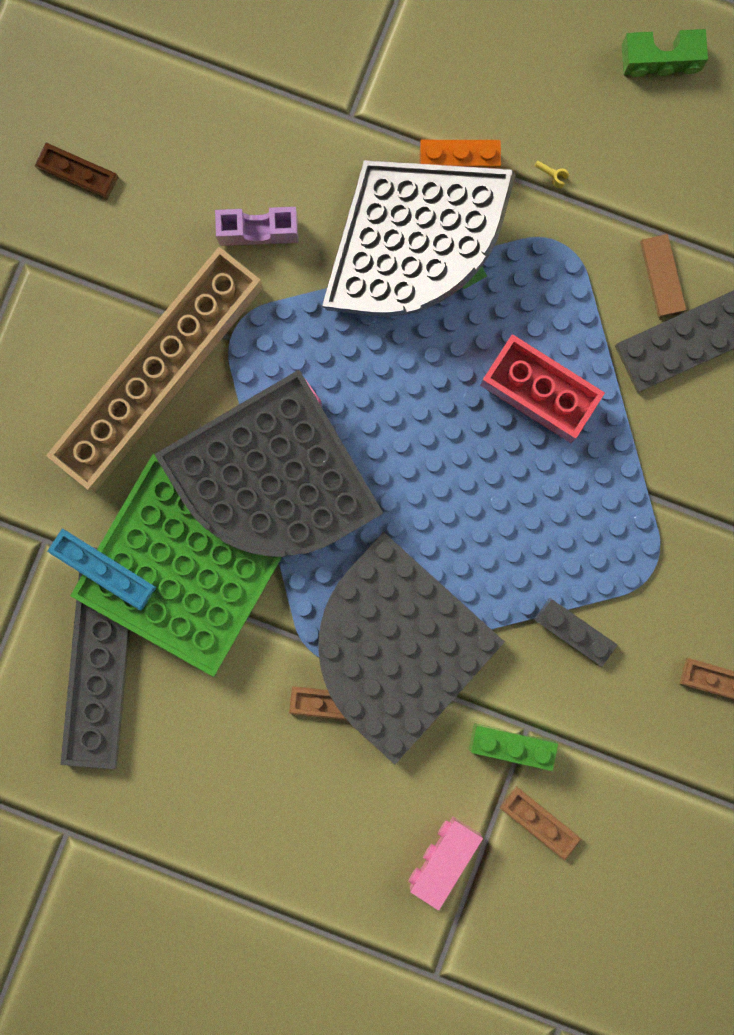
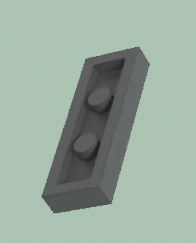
(575, 632)

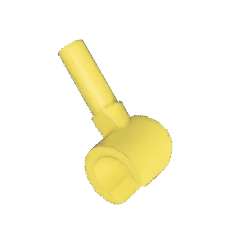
(553, 173)

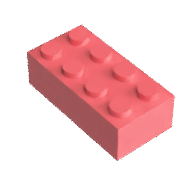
(542, 389)

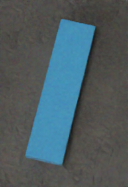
(101, 569)

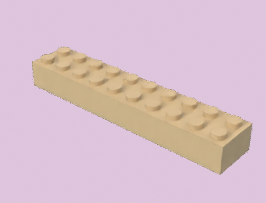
(155, 370)

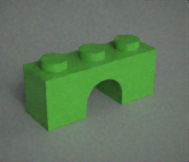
(644, 57)
(513, 747)

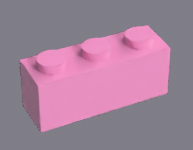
(444, 862)

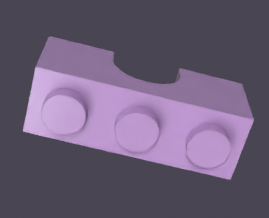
(275, 227)

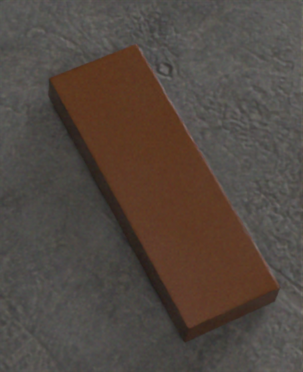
(76, 171)

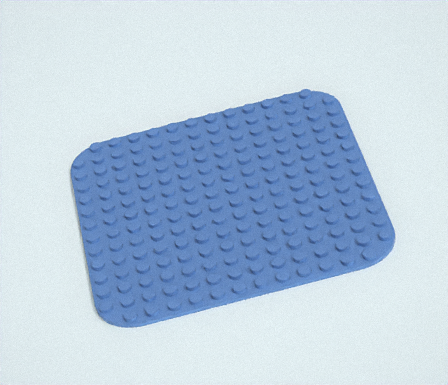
(459, 473)

